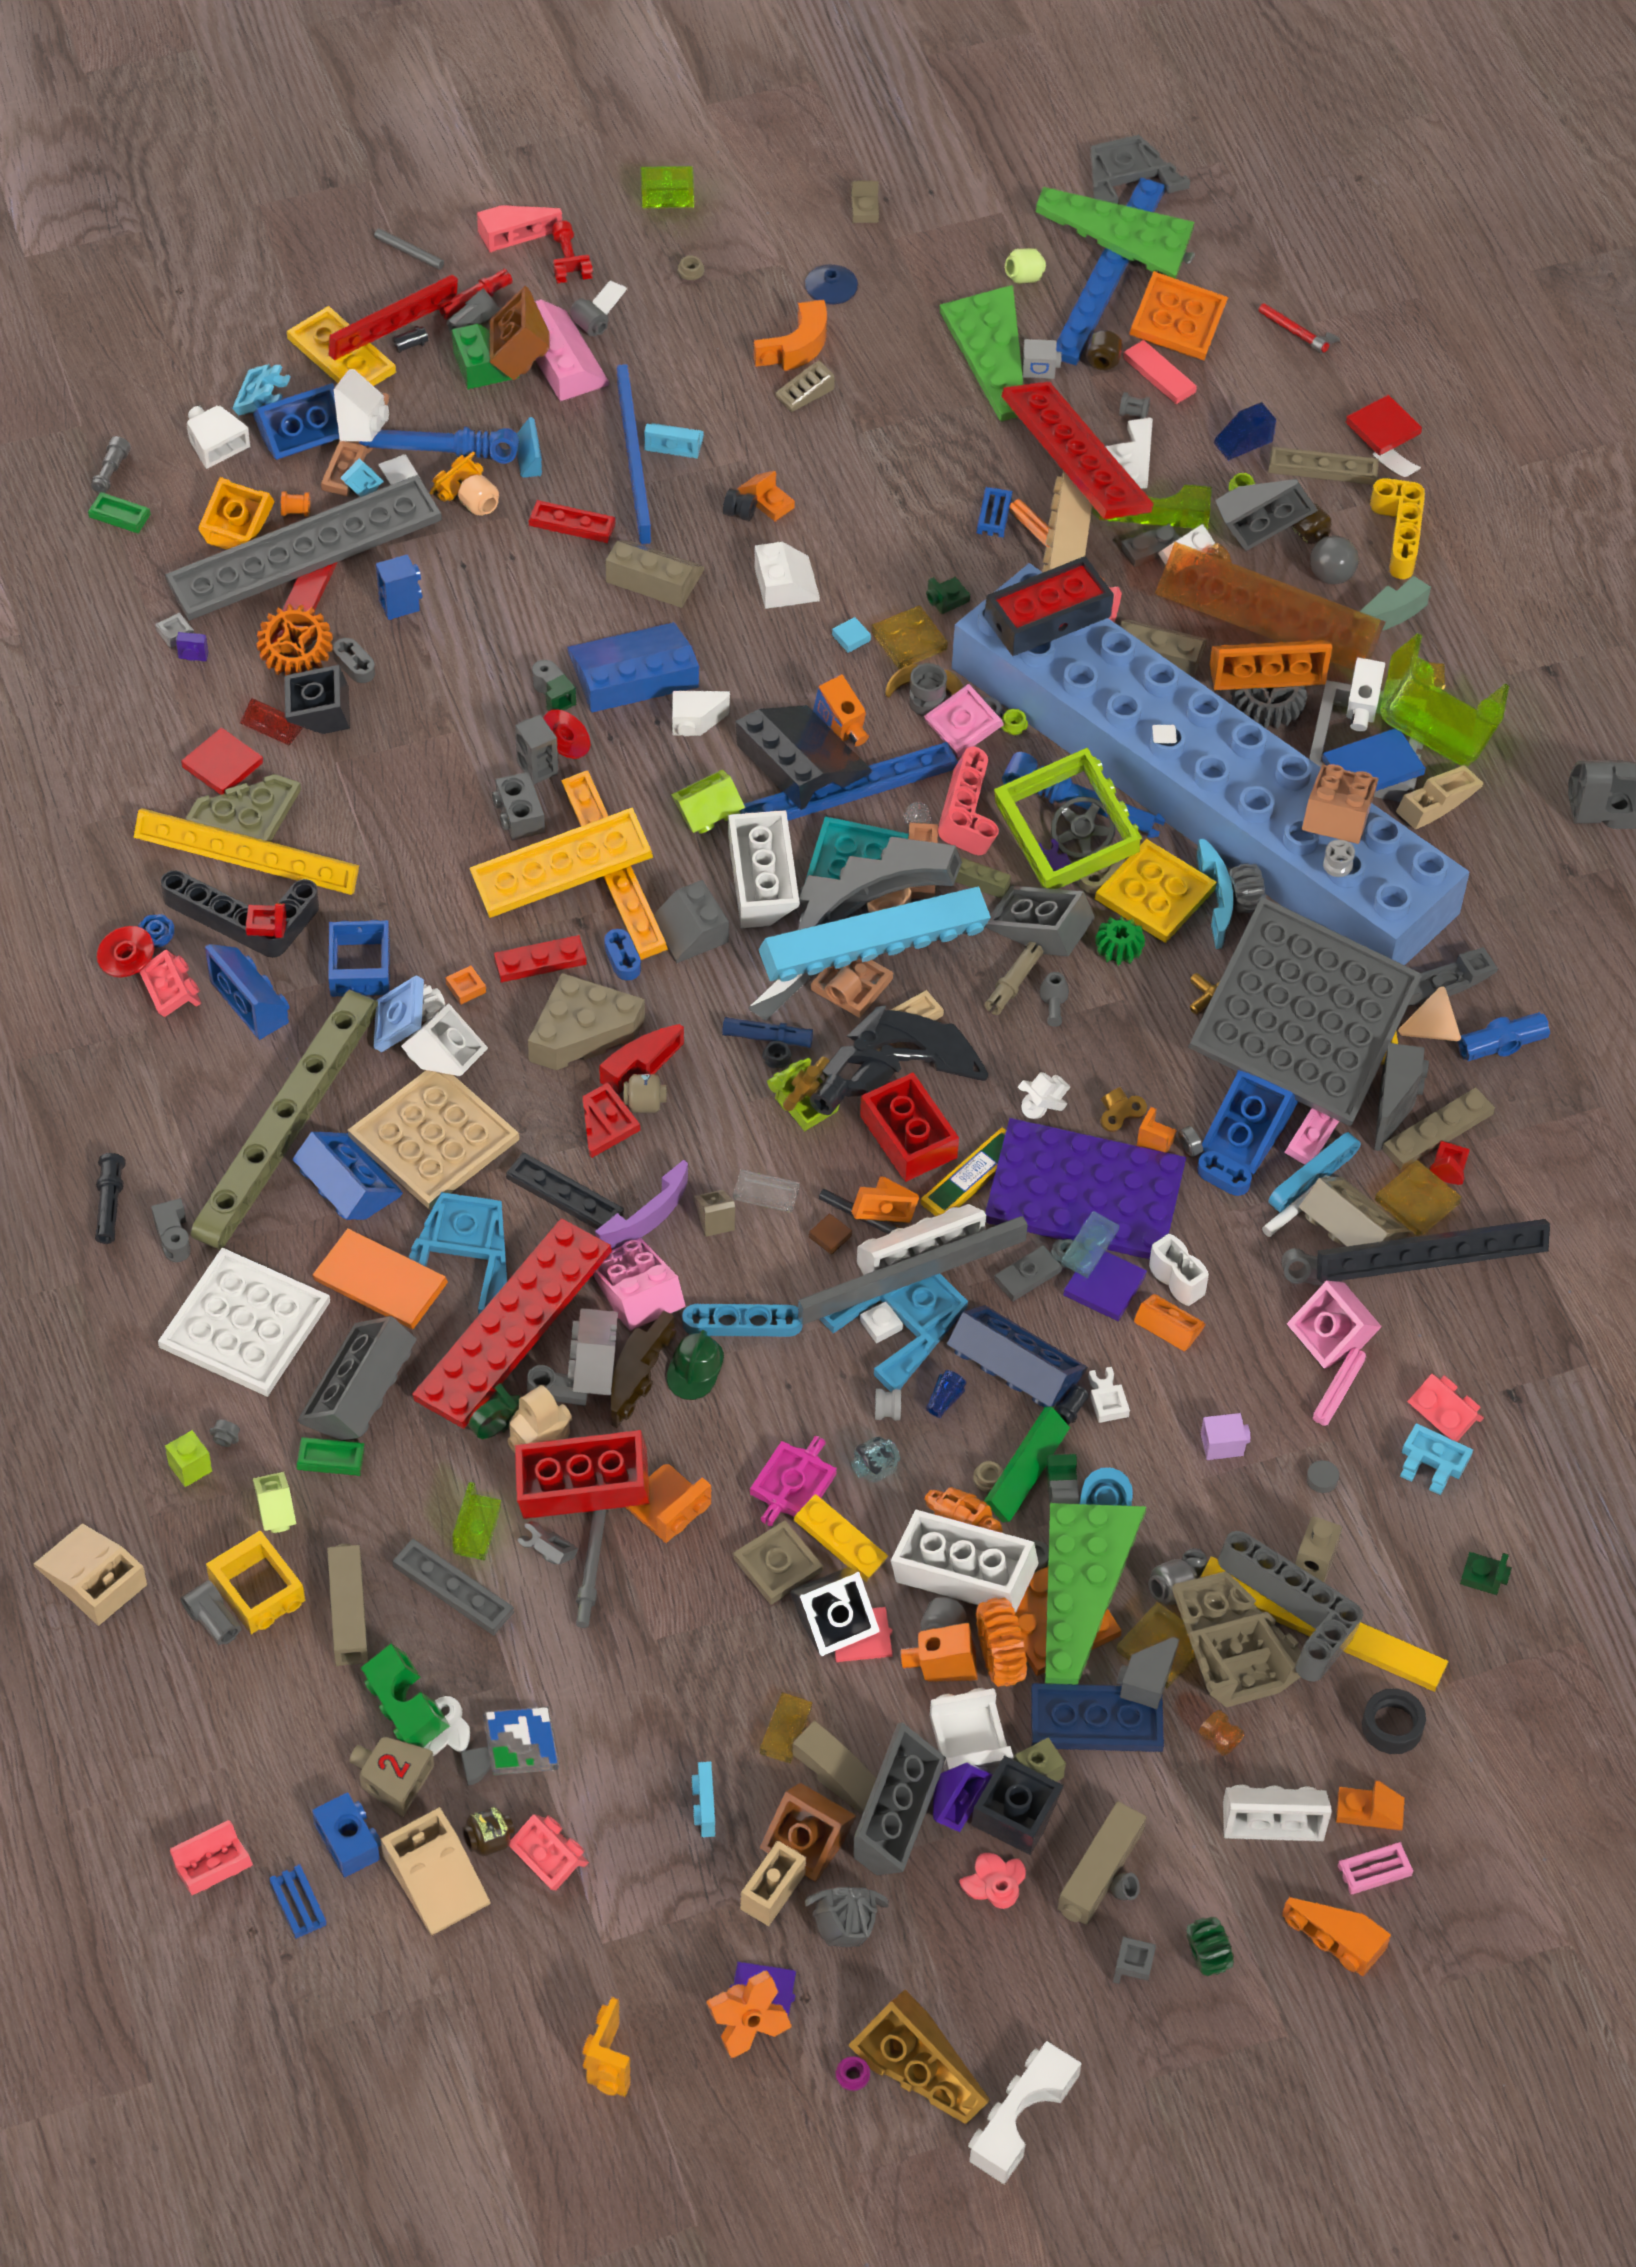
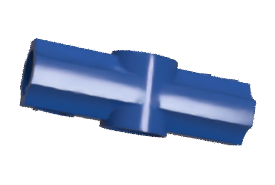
(1503, 1036)

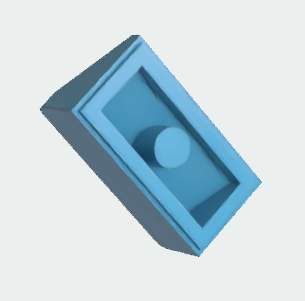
(529, 450)

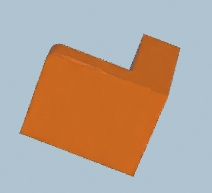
(1155, 1135)

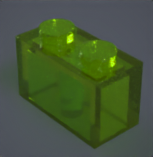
(667, 187)

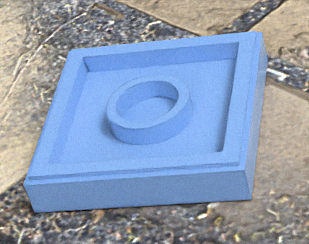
(398, 1013)

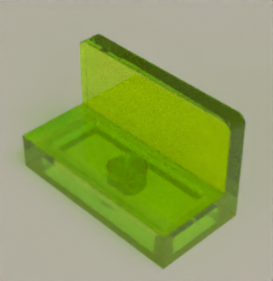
(475, 1524)

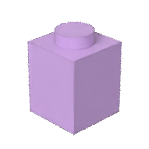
(1224, 1436)

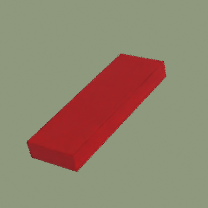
(572, 521)

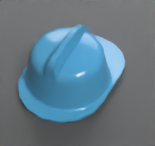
(1107, 1487)

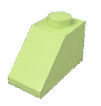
(274, 1502)

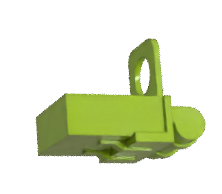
(781, 1084)

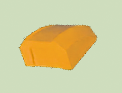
(234, 514)

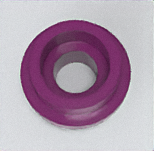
(853, 2064)

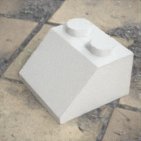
(359, 408)
(784, 575)
(445, 1044)

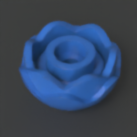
(161, 924)

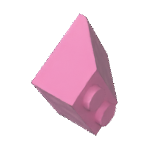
(1333, 1323)

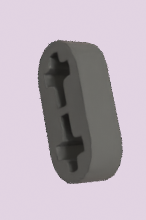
(358, 657)

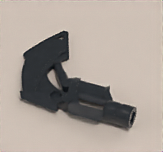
(938, 1041)

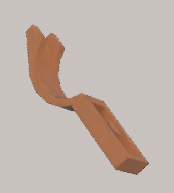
(344, 457)

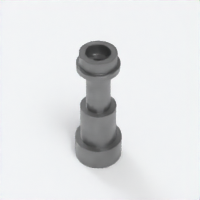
(116, 451)

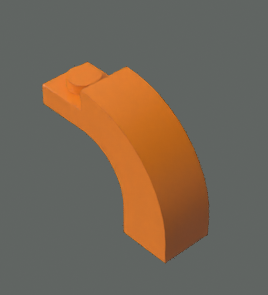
(801, 345)

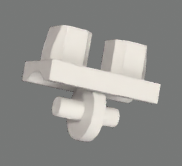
(1044, 1094)

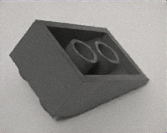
(1264, 510)
(1042, 916)
(1400, 1084)

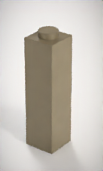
(347, 1605)
(1101, 1863)

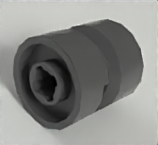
(927, 688)

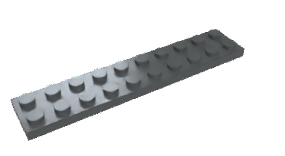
(303, 547)

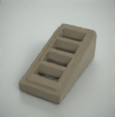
(816, 374)

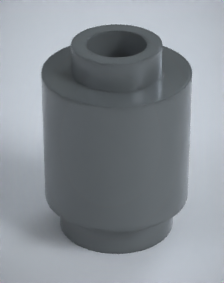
(589, 317)

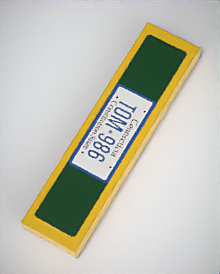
(966, 1177)

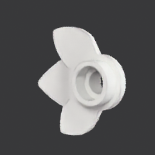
(459, 1731)

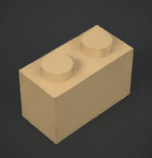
(773, 1883)

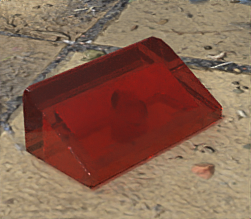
(269, 722)

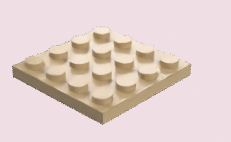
(433, 1135)

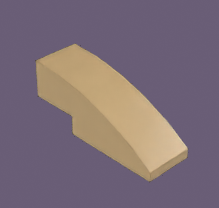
(1438, 796)

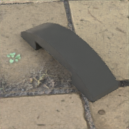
(1455, 977)

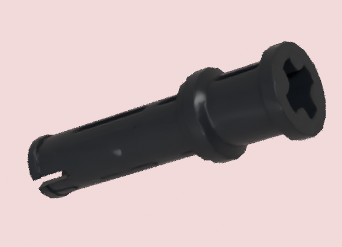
(109, 1186)

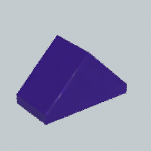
(958, 1793)

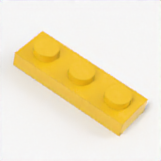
(840, 1537)

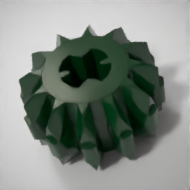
(1210, 1946)

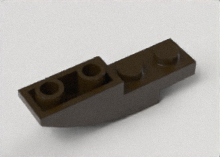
(634, 1366)

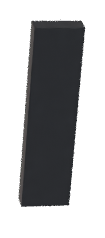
(562, 1191)

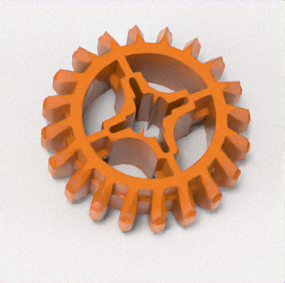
(276, 652)
(1001, 1641)

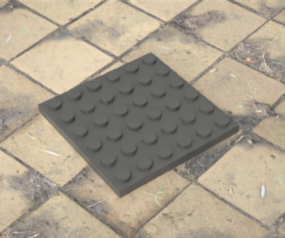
(1305, 1010)

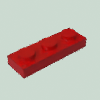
(540, 958)

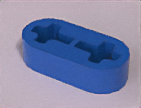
(627, 952)
(1224, 1173)

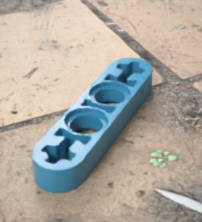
(1323, 1164)
(742, 1325)

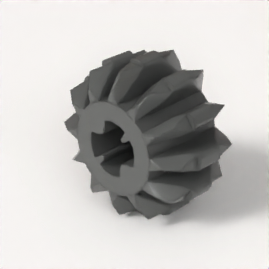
(1247, 887)

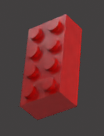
(582, 1474)

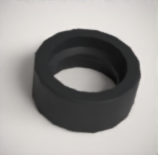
(1402, 1700)

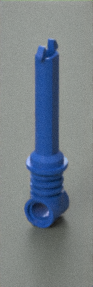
(460, 443)
(1023, 764)

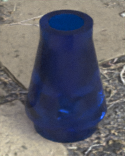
(946, 1392)

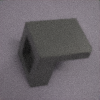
(1134, 1959)

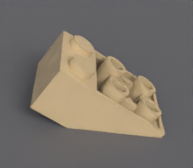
(93, 1572)
(434, 1871)

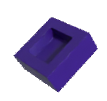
(192, 646)

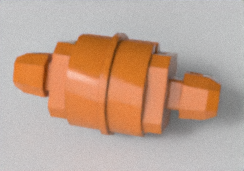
(962, 1507)

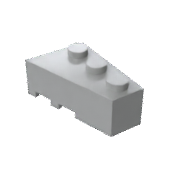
(593, 1351)

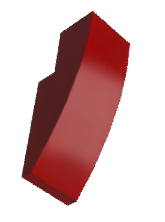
(641, 1056)

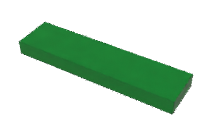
(1027, 1464)

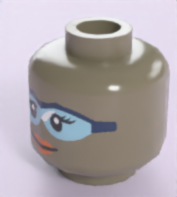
(644, 1093)

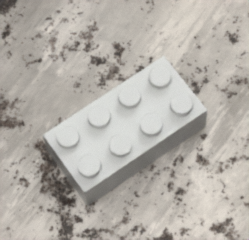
(963, 1560)

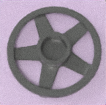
(1082, 827)

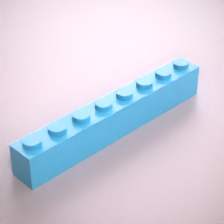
(874, 934)

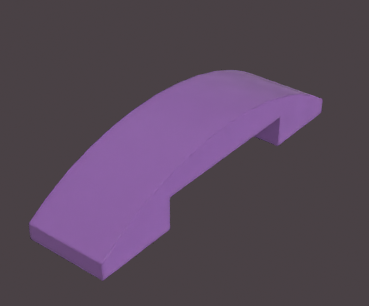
(619, 1231)

